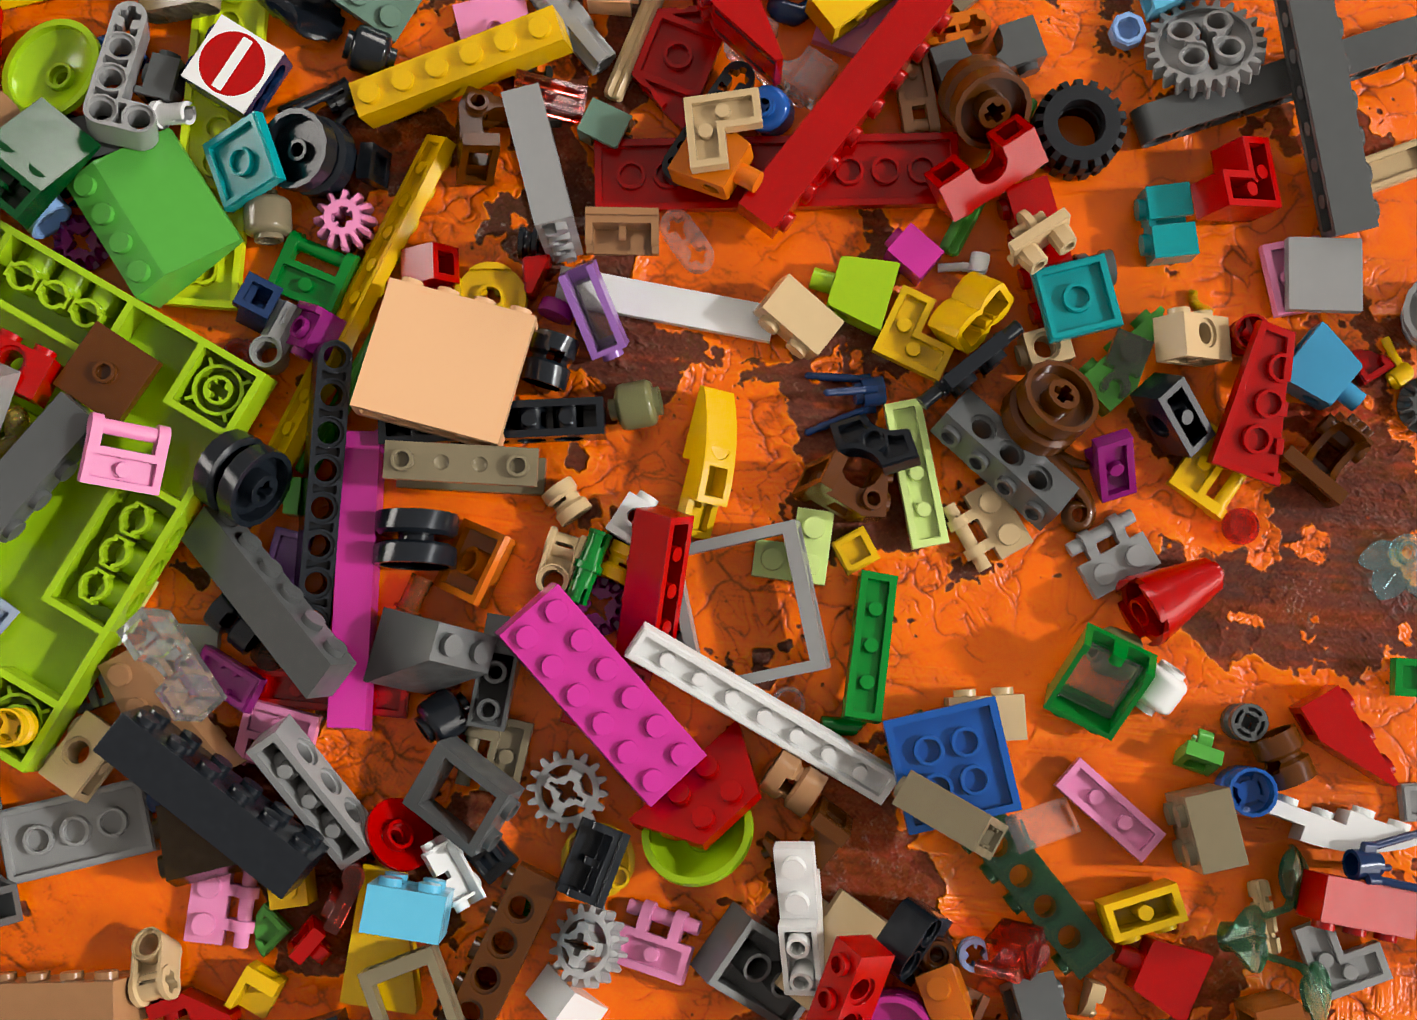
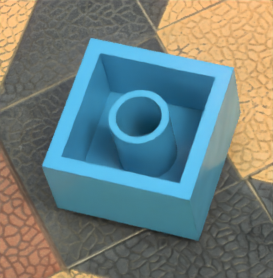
(407, 908)

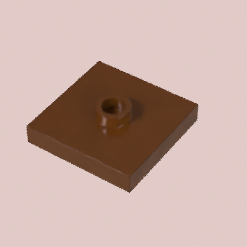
(107, 373)

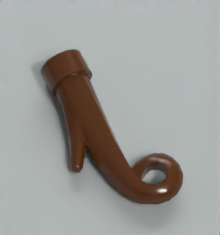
(1083, 497)

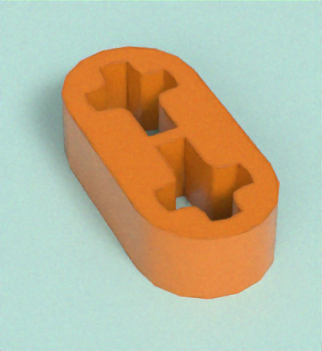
(961, 21)

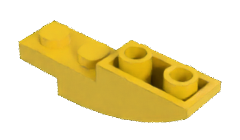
(712, 457)

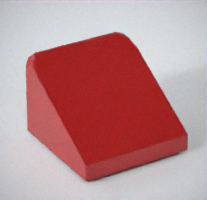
(535, 272)

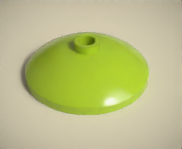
(51, 63)
(694, 866)

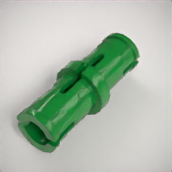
(588, 566)

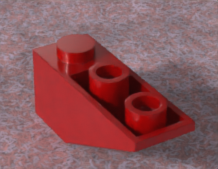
(1334, 726)

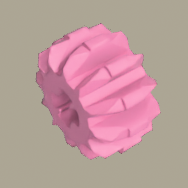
(337, 212)

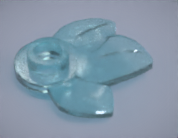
(1391, 569)

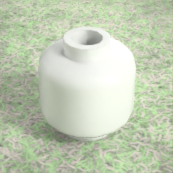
(1164, 691)

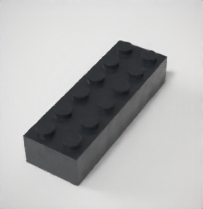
(212, 798)

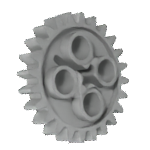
(1182, 59)

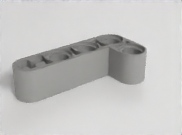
(124, 72)

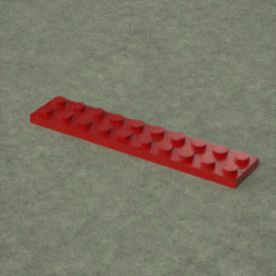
(873, 174)

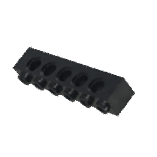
(529, 423)

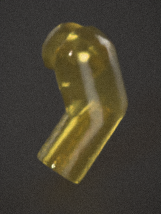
(15, 424)

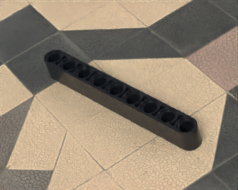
(330, 488)

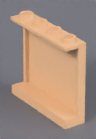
(443, 362)

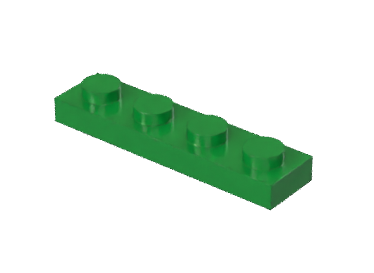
(869, 647)

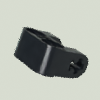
(910, 935)

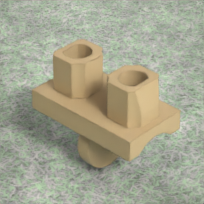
(1036, 233)

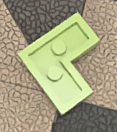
(771, 557)

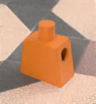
(720, 182)

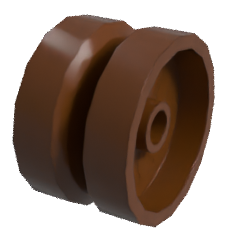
(980, 96)
(1049, 408)

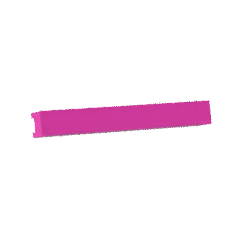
(356, 577)

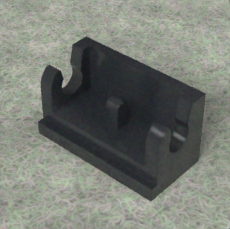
(592, 862)

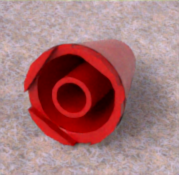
(1168, 597)

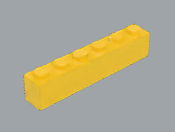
(465, 63)

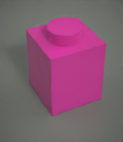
(914, 252)

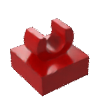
(309, 941)

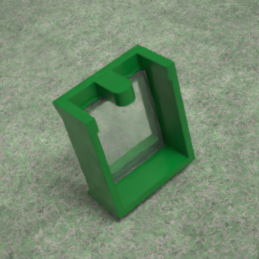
(1100, 681)

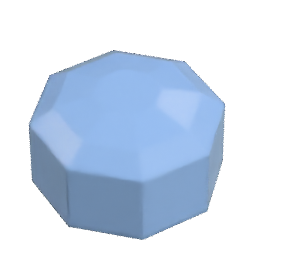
(1126, 31)

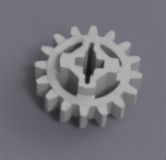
(559, 805)
(581, 964)

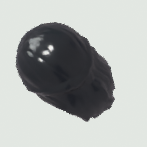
(308, 18)

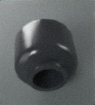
(369, 50)
(442, 715)

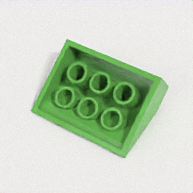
(154, 217)

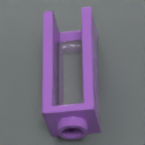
(594, 311)

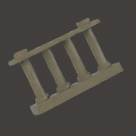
(465, 468)

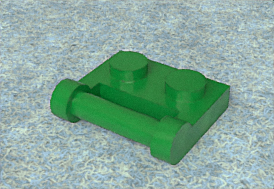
(309, 283)

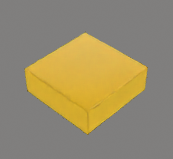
(855, 550)

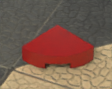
(1373, 365)

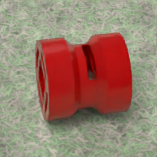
(1245, 325)

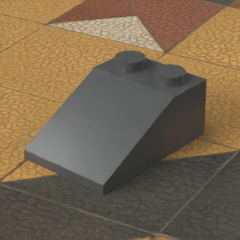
(744, 964)

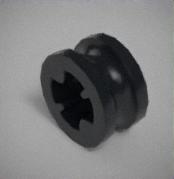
(527, 242)

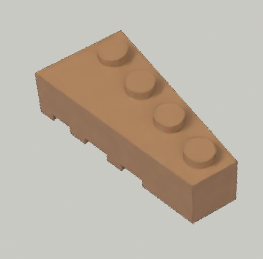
(133, 687)
(67, 996)

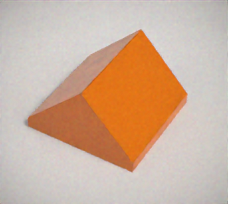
(480, 563)

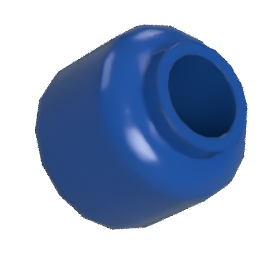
(776, 111)

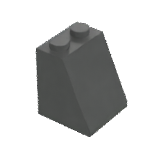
(426, 653)

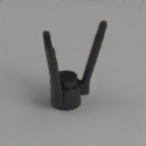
(336, 96)

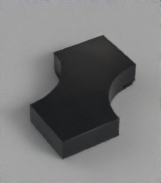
(887, 448)

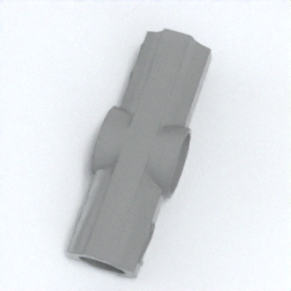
(585, 39)

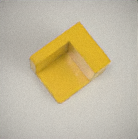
(257, 989)

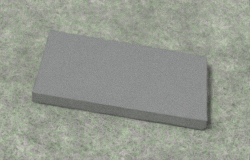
(73, 835)

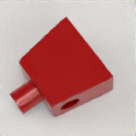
(1165, 973)

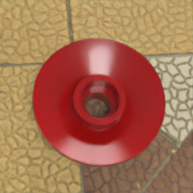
(407, 828)

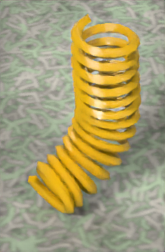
(1196, 303)

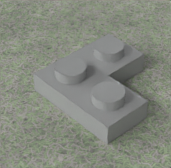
(1349, 968)

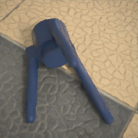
(865, 390)
(1370, 865)

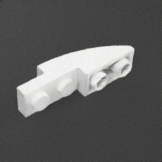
(1340, 829)
(800, 916)

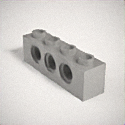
(312, 789)

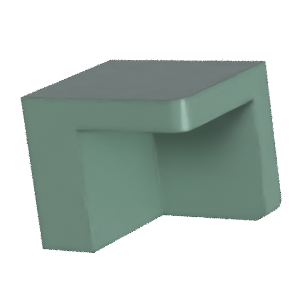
(604, 124)

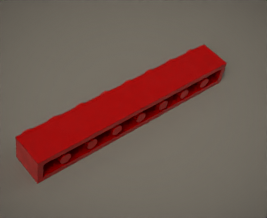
(842, 111)

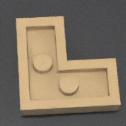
(711, 118)

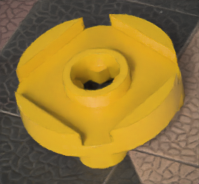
(495, 277)

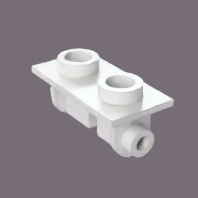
(444, 856)

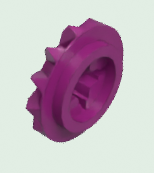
(65, 243)
(603, 589)

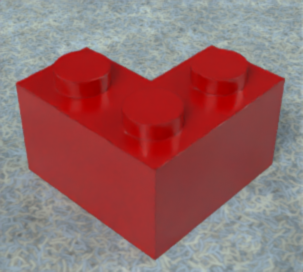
(1241, 183)

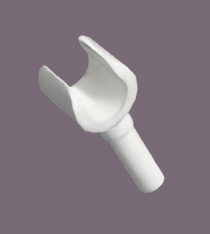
(978, 262)

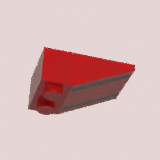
(746, 31)

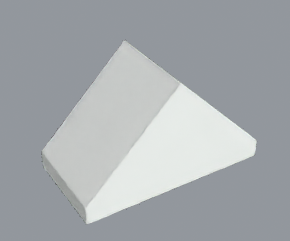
(561, 1000)

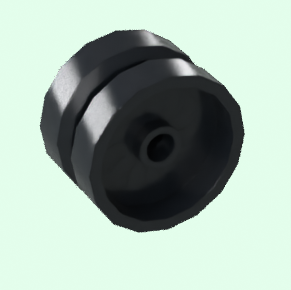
(313, 152)
(242, 477)
(416, 539)

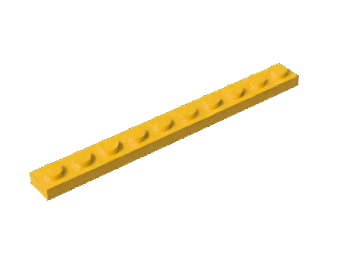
(370, 280)

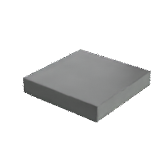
(1323, 275)

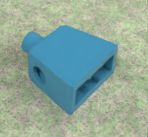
(1324, 371)

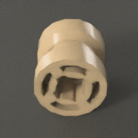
(566, 501)

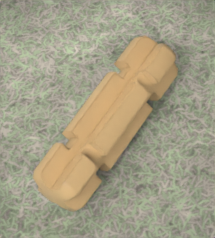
(1260, 890)

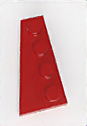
(1254, 414)

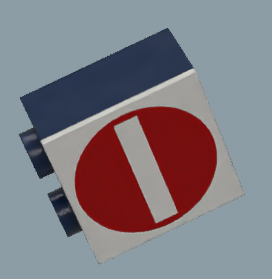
(236, 68)

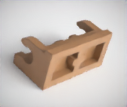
(622, 231)

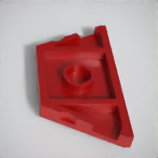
(676, 60)
(708, 796)

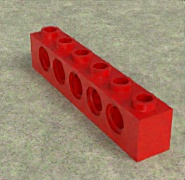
(851, 979)

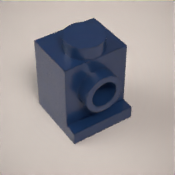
(256, 301)

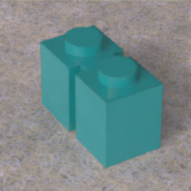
(1163, 218)

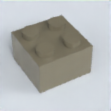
(1205, 828)

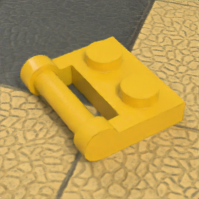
(1195, 477)

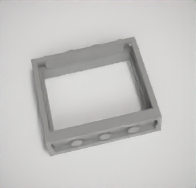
(542, 173)
(803, 589)

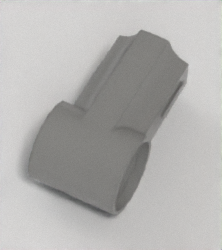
(275, 336)

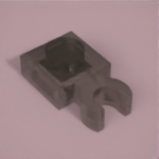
(1126, 358)

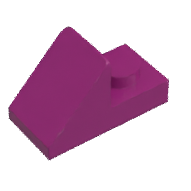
(1112, 465)

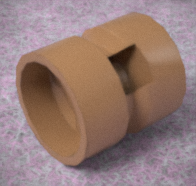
(805, 789)

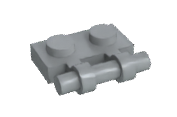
(1127, 558)

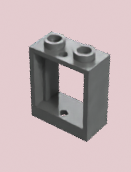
(431, 779)

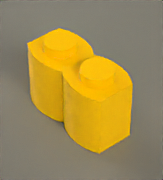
(971, 311)

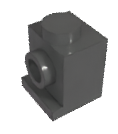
(162, 78)

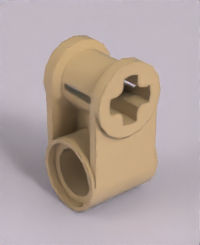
(558, 558)
(154, 967)

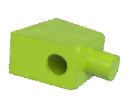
(858, 290)

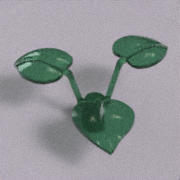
(1248, 939)

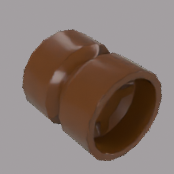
(1283, 758)

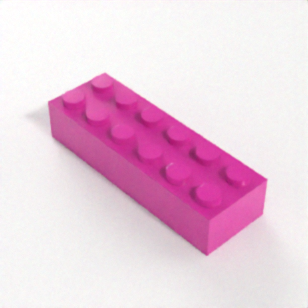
(600, 693)

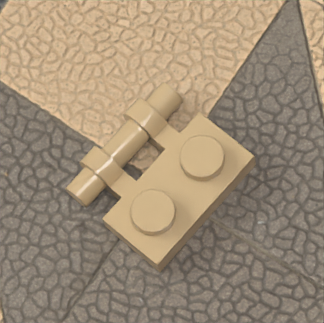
(996, 519)

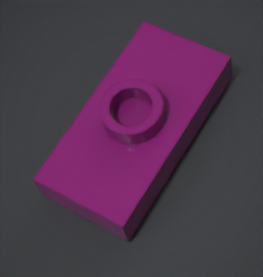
(236, 680)

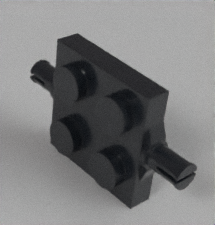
(964, 374)

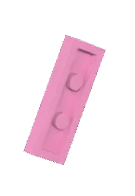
(1109, 809)

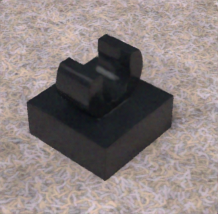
(373, 165)
(494, 863)

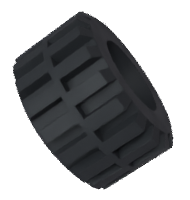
(1096, 109)

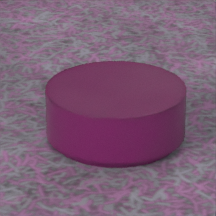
(555, 310)

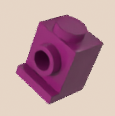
(313, 328)

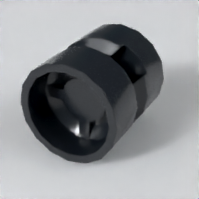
(545, 372)
(225, 619)

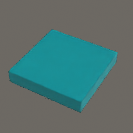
(244, 161)
(1077, 298)

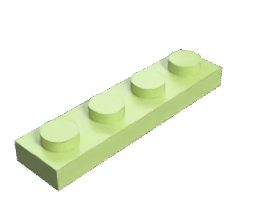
(918, 484)

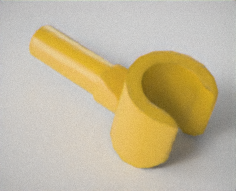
(1402, 372)

